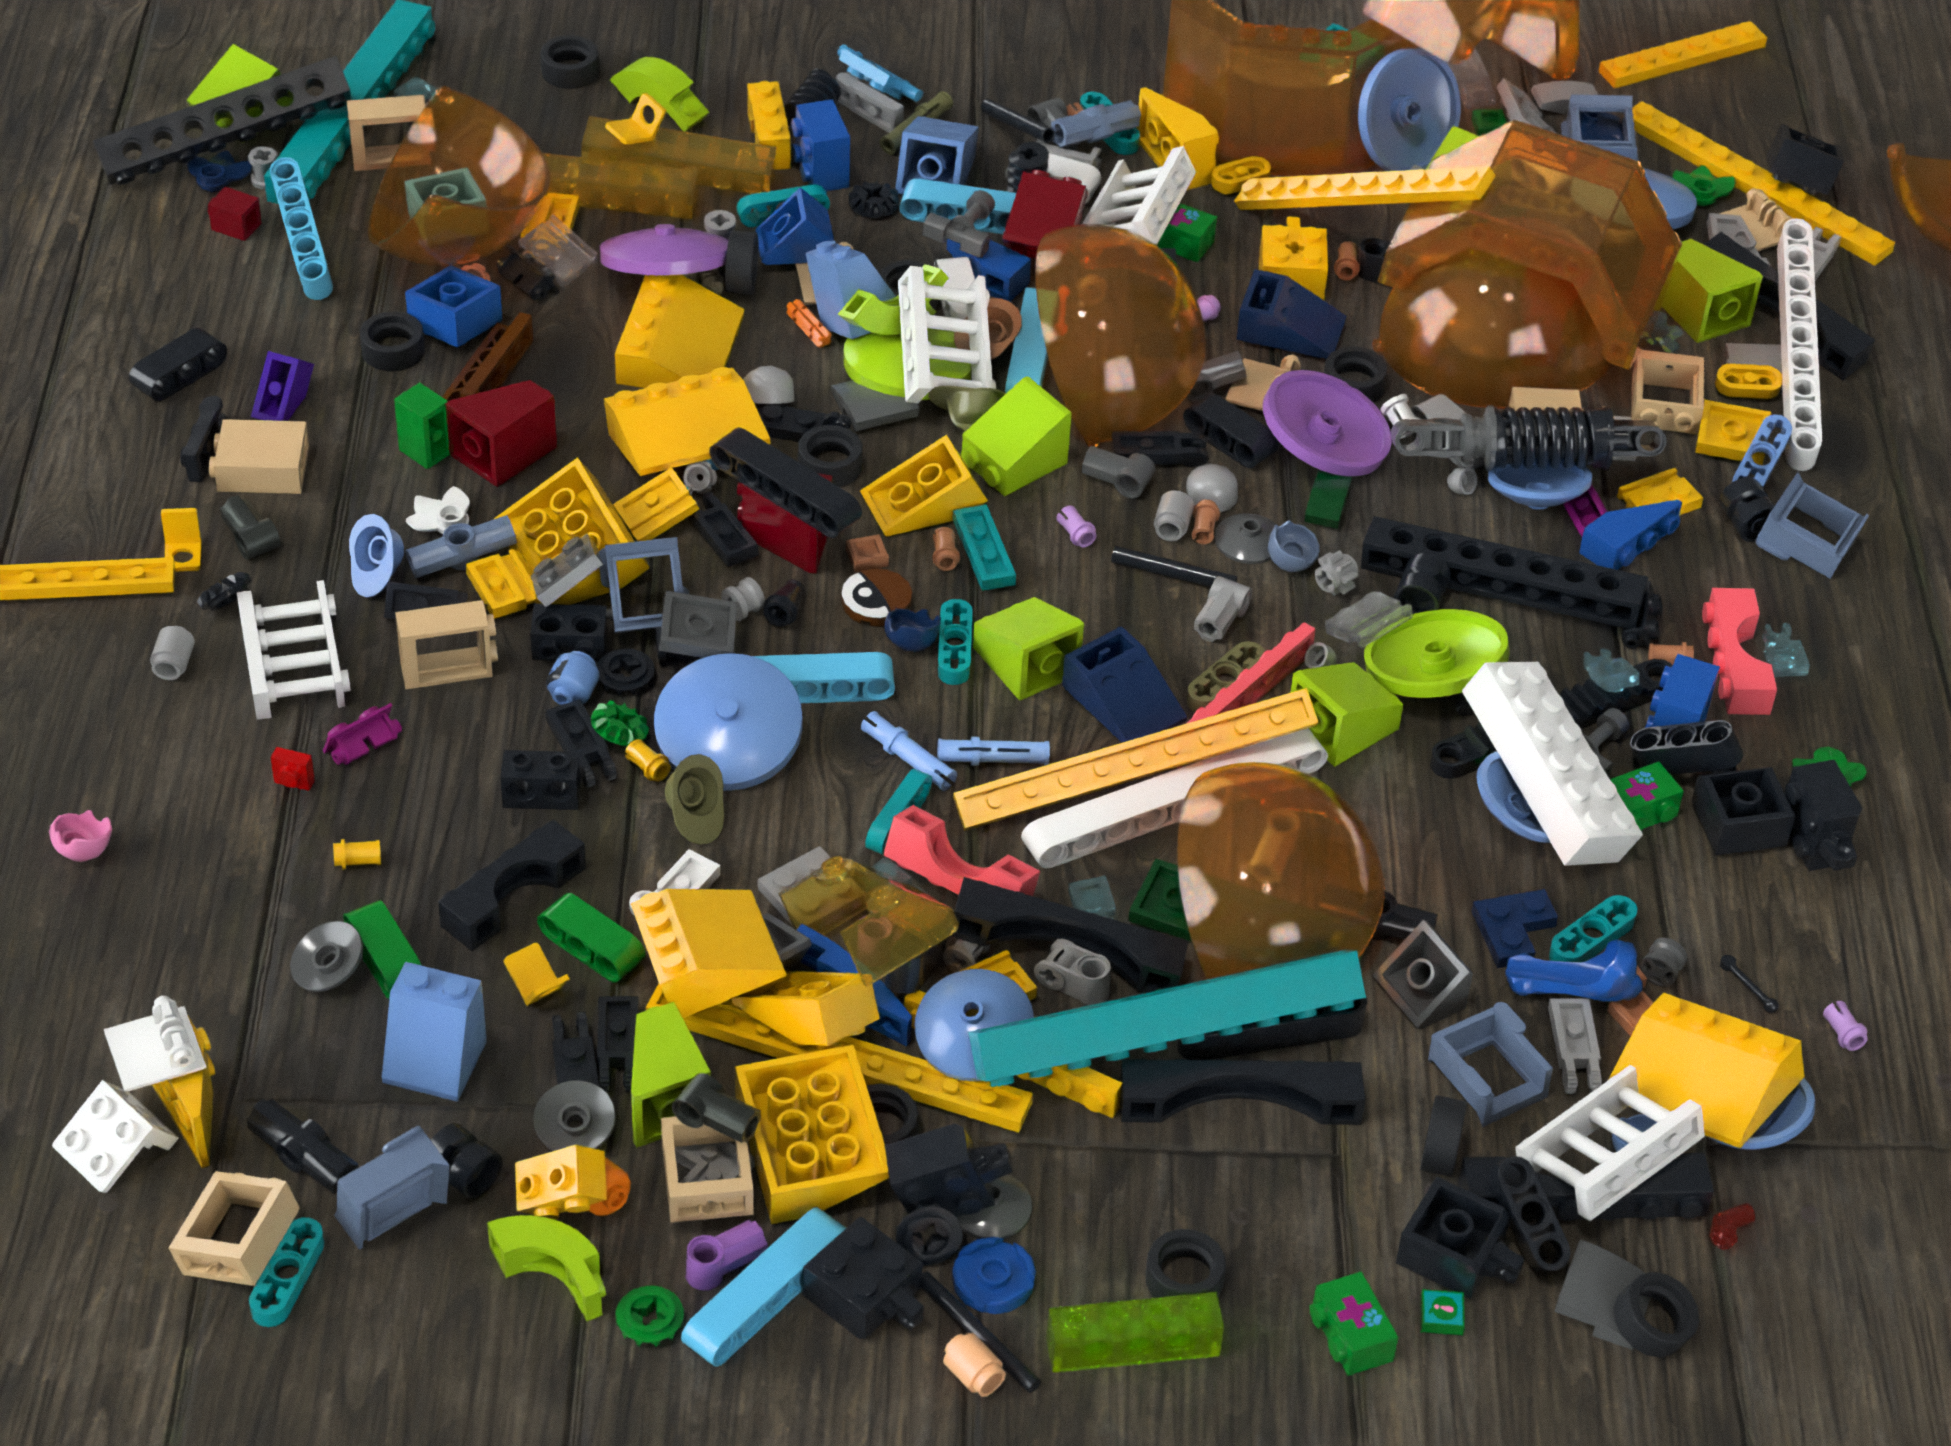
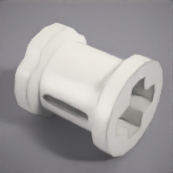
(1398, 409)

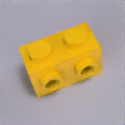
(561, 1181)

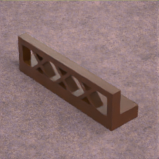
(499, 358)

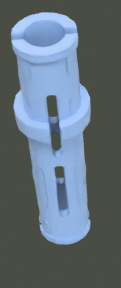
(896, 741)
(993, 751)

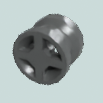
(1663, 962)

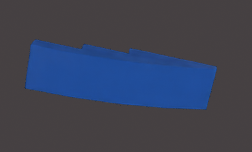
(830, 957)

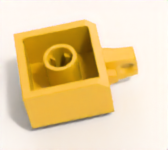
(1296, 254)

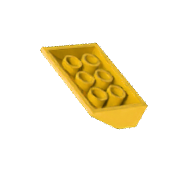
(675, 332)
(680, 419)
(565, 508)
(706, 945)
(1714, 1060)
(814, 1131)

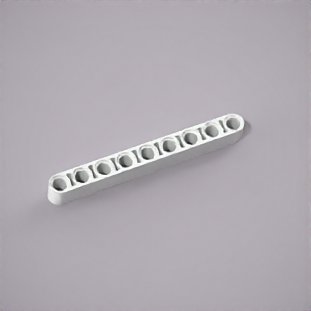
(1799, 343)
(1152, 802)

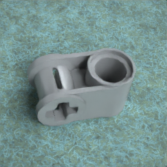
(1077, 972)

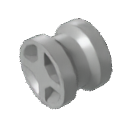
(720, 223)
(747, 594)

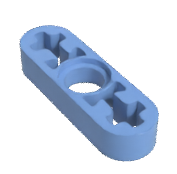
(1760, 444)

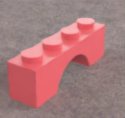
(1744, 681)
(921, 845)

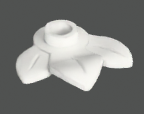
(439, 514)

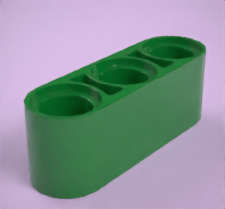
(591, 937)
(383, 943)

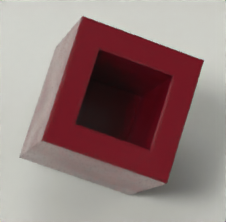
(234, 213)

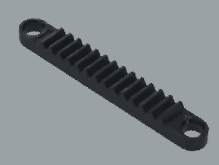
(1583, 703)

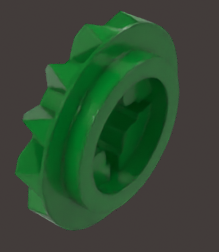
(619, 723)
(639, 1304)

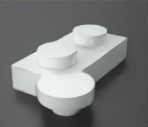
(689, 872)

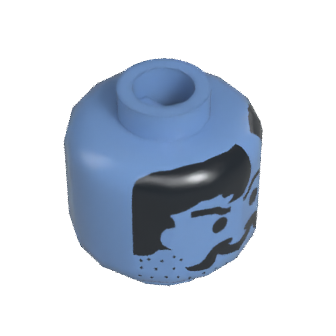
(572, 678)

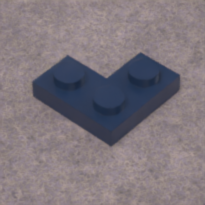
(1509, 918)

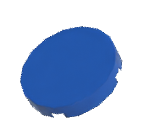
(993, 1275)

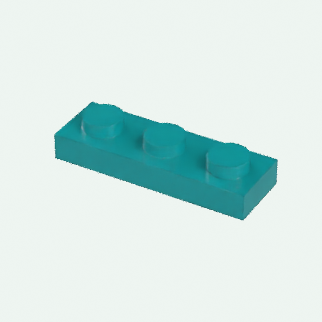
(984, 547)

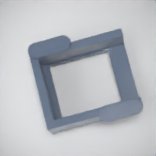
(1602, 103)
(1788, 539)
(637, 550)
(1505, 1031)
(392, 1186)

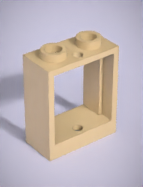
(379, 112)
(1685, 374)
(446, 665)
(691, 1199)
(226, 1261)

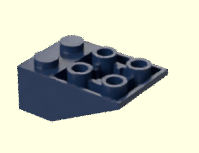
(1288, 317)
(1121, 686)

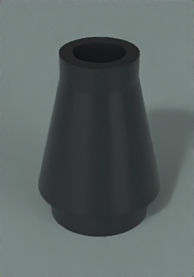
(783, 605)

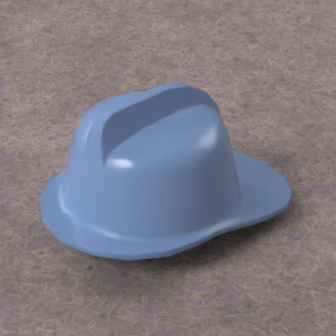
(374, 554)

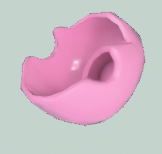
(80, 836)

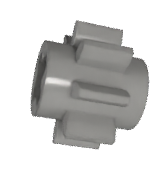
(1336, 573)

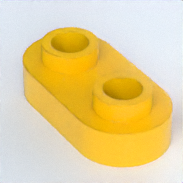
(1231, 176)
(1748, 381)

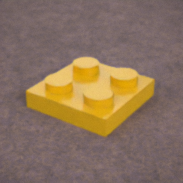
(1729, 430)

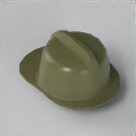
(965, 403)
(696, 799)

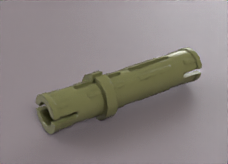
(937, 106)

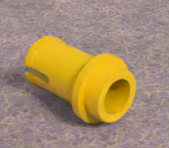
(654, 765)
(356, 853)

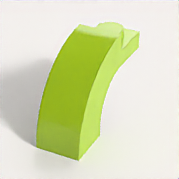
(664, 84)
(883, 317)
(550, 1247)

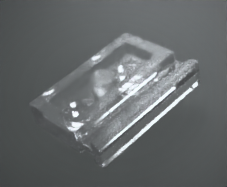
(559, 250)
(1368, 619)

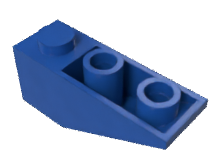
(1003, 268)
(1625, 533)

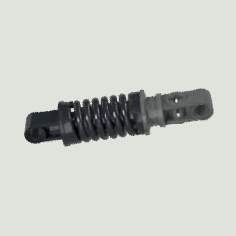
(1528, 434)

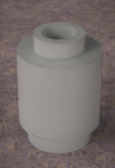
(1173, 515)
(171, 652)

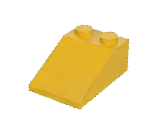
(1172, 125)
(923, 490)
(813, 1006)
(191, 1102)

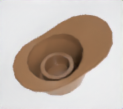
(1003, 324)

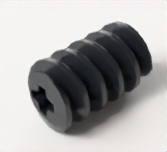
(816, 87)
(1025, 159)

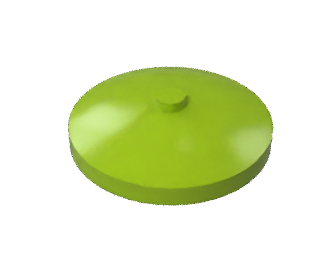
(878, 361)
(1436, 652)

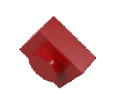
(292, 768)

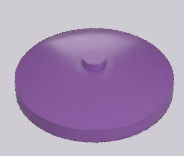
(664, 251)
(1327, 423)

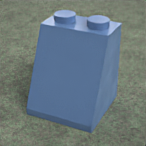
(936, 152)
(835, 278)
(433, 1031)

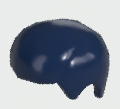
(911, 630)

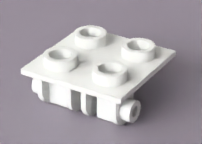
(155, 1046)

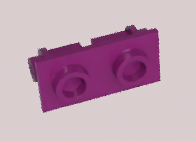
(372, 725)

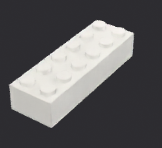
(1552, 763)

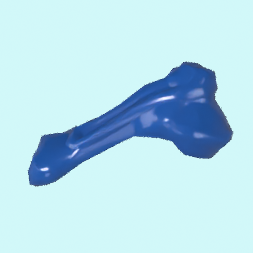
(1602, 978)

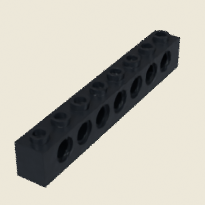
(233, 105)
(1510, 573)

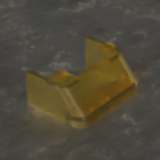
(899, 920)

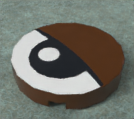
(874, 594)

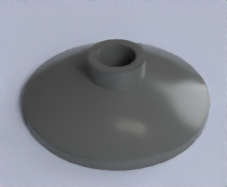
(1244, 538)
(326, 956)
(570, 1103)
(1008, 1215)

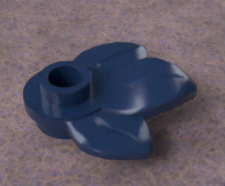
(1601, 126)
(218, 171)

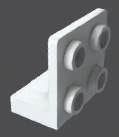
(110, 1134)

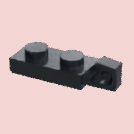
(411, 597)

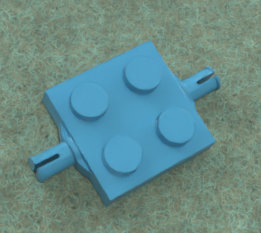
(877, 76)

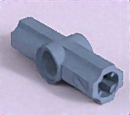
(1095, 123)
(460, 546)

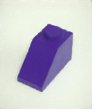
(281, 387)

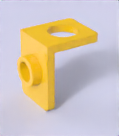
(637, 129)
(182, 535)
(533, 973)

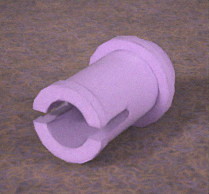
(1209, 307)
(1081, 532)
(1850, 1032)

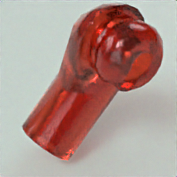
(1725, 1225)

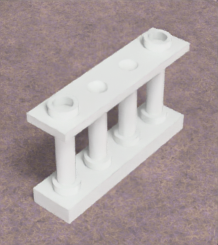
(1159, 199)
(915, 342)
(262, 666)
(1620, 1170)

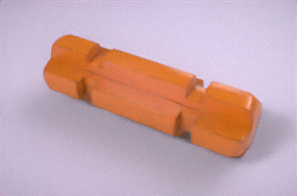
(809, 323)

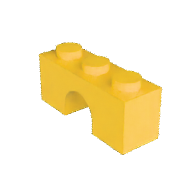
(769, 120)

